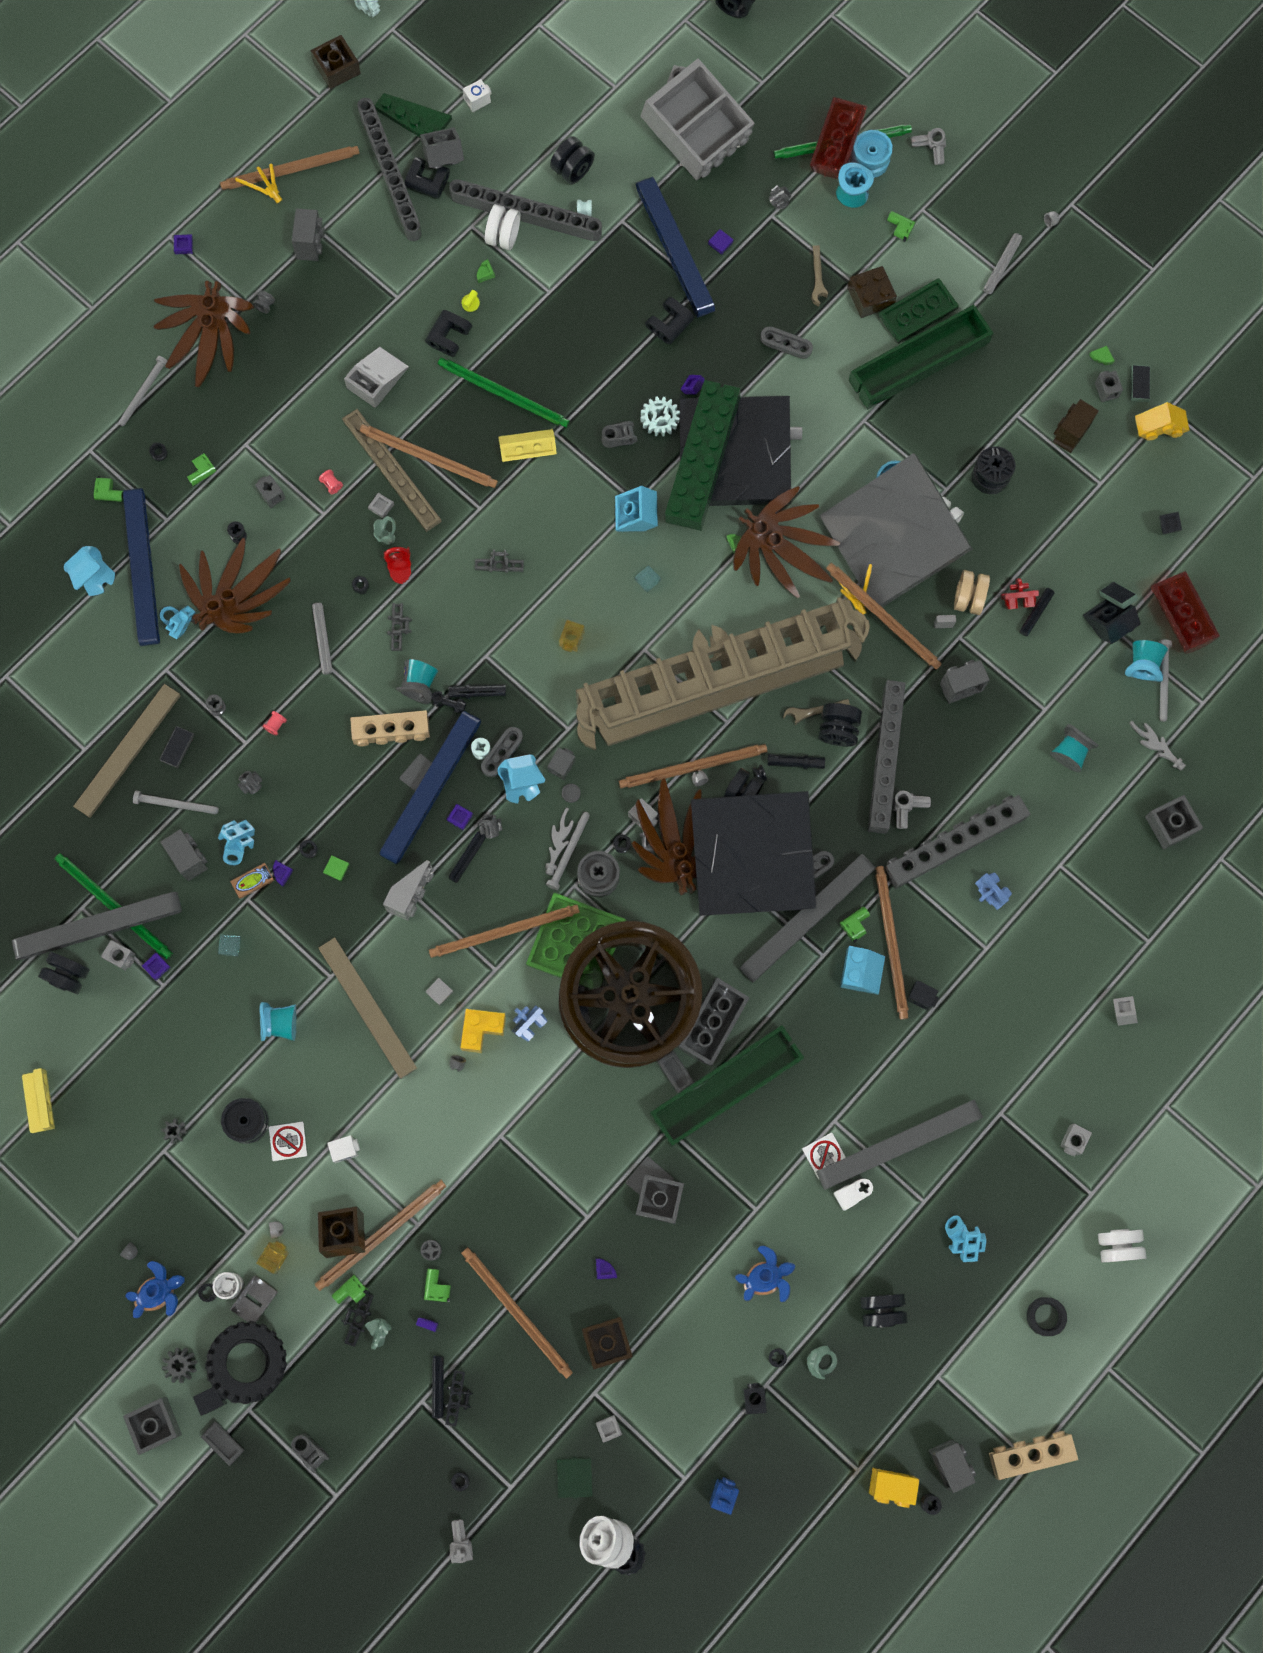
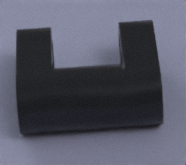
(424, 185)
(442, 326)
(669, 332)

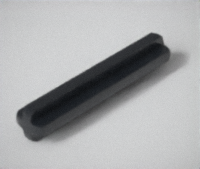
(1037, 612)
(467, 857)
(438, 1387)

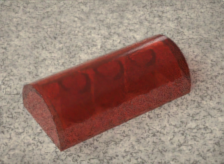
(837, 137)
(1185, 612)

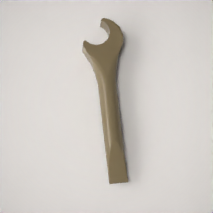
(819, 289)
(801, 714)

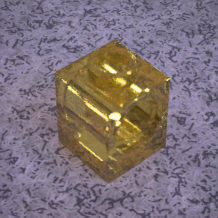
(571, 628)
(273, 1257)

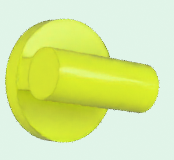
(471, 302)

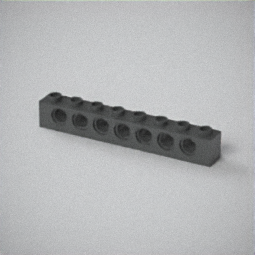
(886, 757)
(900, 877)

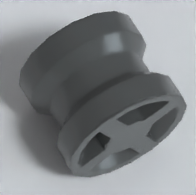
(263, 302)
(430, 1247)

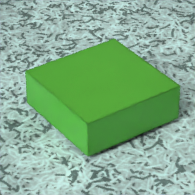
(336, 868)

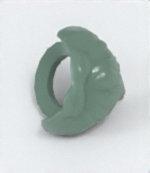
(383, 535)
(378, 1329)
(814, 1358)

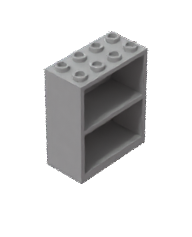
(697, 119)

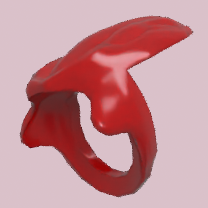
(398, 564)

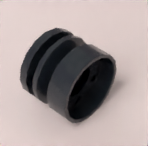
(995, 478)
(840, 724)

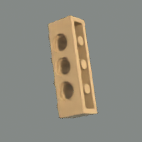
(360, 726)
(1065, 1453)

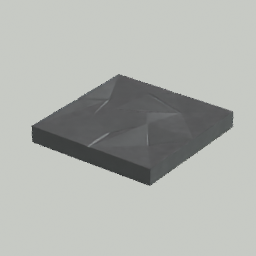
(898, 528)

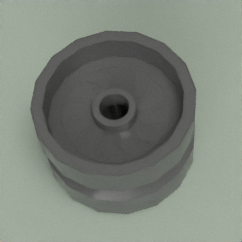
(601, 863)

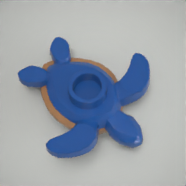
(767, 1277)
(156, 1292)

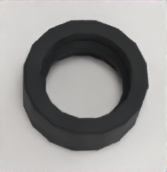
(1062, 1314)

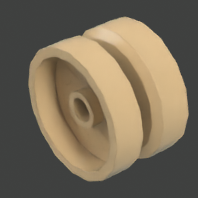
(972, 592)

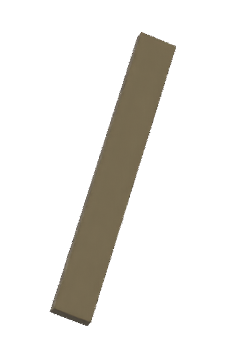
(393, 472)
(127, 751)
(367, 1008)

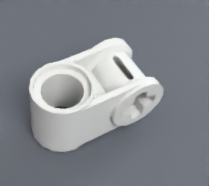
(850, 1194)

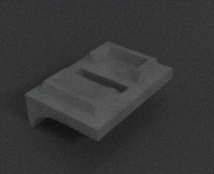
(261, 1292)

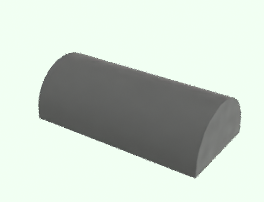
(715, 1022)

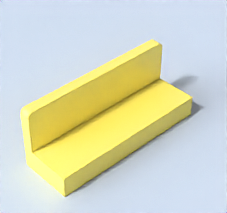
(527, 445)
(38, 1101)

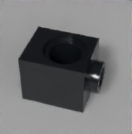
(1170, 523)
(923, 995)
(208, 1401)
(757, 1408)

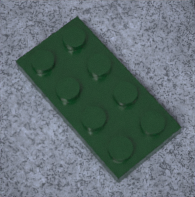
(918, 310)

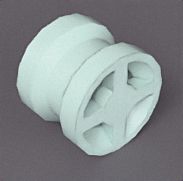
(584, 207)
(482, 752)

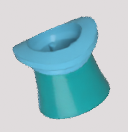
(854, 184)
(1147, 660)
(277, 1021)

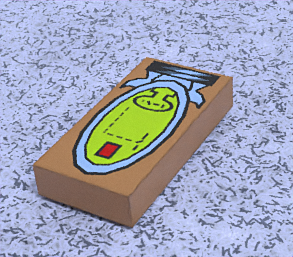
(252, 880)

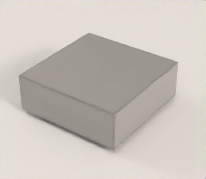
(381, 505)
(945, 621)
(439, 991)
(608, 1428)

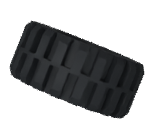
(217, 1362)

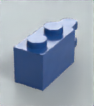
(724, 1495)

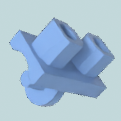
(991, 892)
(522, 1028)

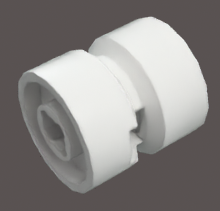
(228, 1285)

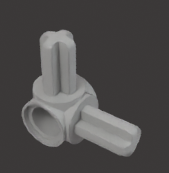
(937, 147)
(902, 810)
(461, 1547)

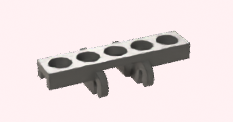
(505, 563)
(398, 617)

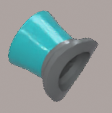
(417, 681)
(1073, 748)

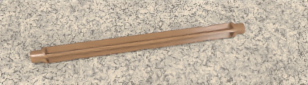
(293, 166)
(429, 456)
(886, 618)
(692, 766)
(503, 931)
(892, 944)
(381, 1234)
(517, 1313)

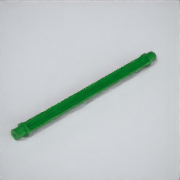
(810, 147)
(503, 392)
(111, 904)

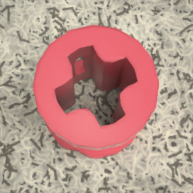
(330, 482)
(274, 723)

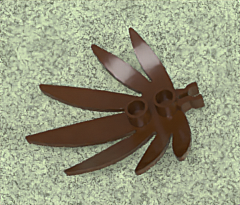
(211, 314)
(768, 536)
(227, 602)
(677, 859)

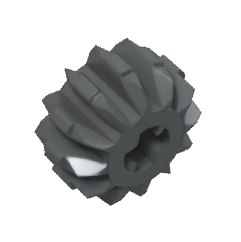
(183, 1358)

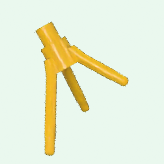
(271, 189)
(857, 604)

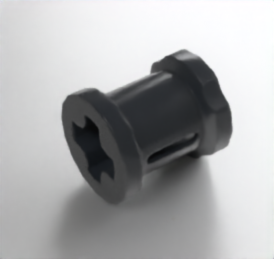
(233, 528)
(936, 1501)

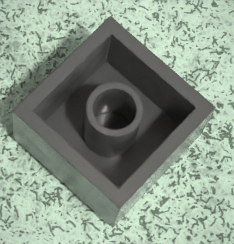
(442, 148)
(307, 234)
(964, 681)
(1174, 822)
(182, 852)
(659, 1199)
(152, 1425)
(952, 1465)

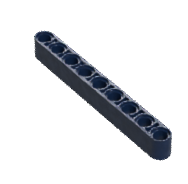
(675, 247)
(141, 567)
(430, 787)

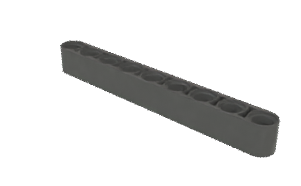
(390, 176)
(535, 209)
(807, 918)
(96, 926)
(899, 1144)

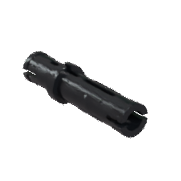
(479, 691)
(796, 761)

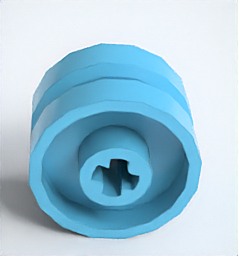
(873, 151)

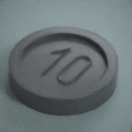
(571, 793)

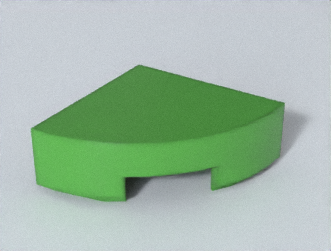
(485, 272)
(1102, 355)
(733, 540)

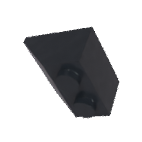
(1111, 621)

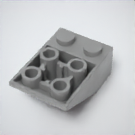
(375, 376)
(405, 893)

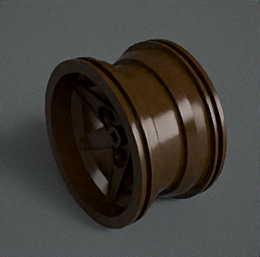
(655, 942)

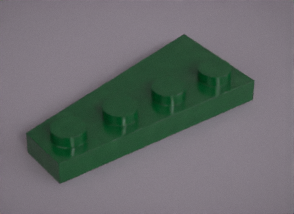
(412, 116)

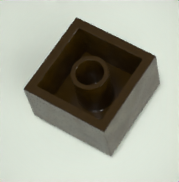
(335, 62)
(871, 291)
(1074, 425)
(341, 1232)
(607, 1343)

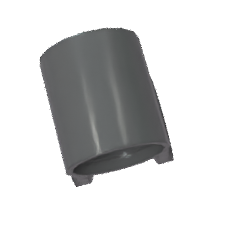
(622, 434)
(310, 1452)

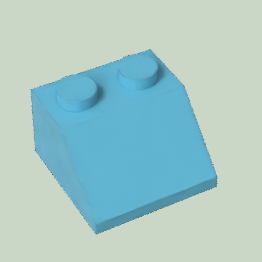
(636, 510)
(862, 970)

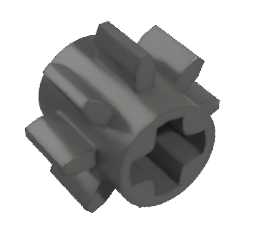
(780, 197)
(250, 782)
(490, 826)
(168, 1131)

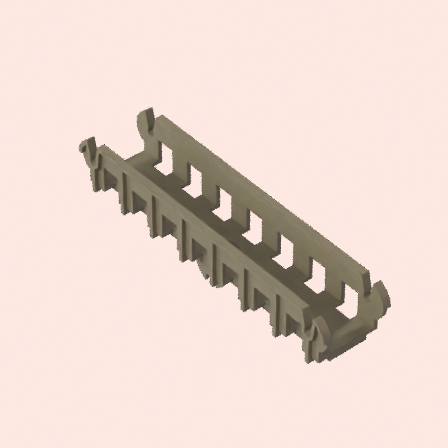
(735, 682)

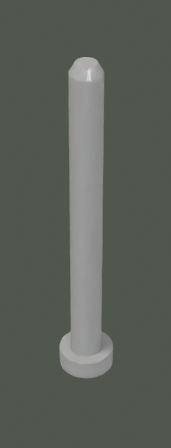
(161, 362)
(1164, 684)
(139, 797)
(553, 883)

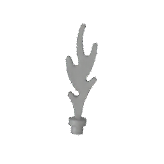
(1154, 744)
(557, 838)

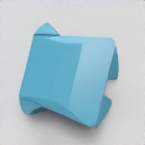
(89, 570)
(520, 777)

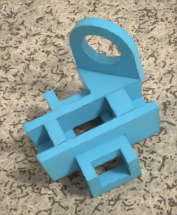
(179, 622)
(234, 845)
(960, 1234)

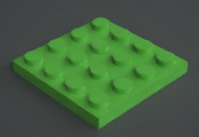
(559, 939)

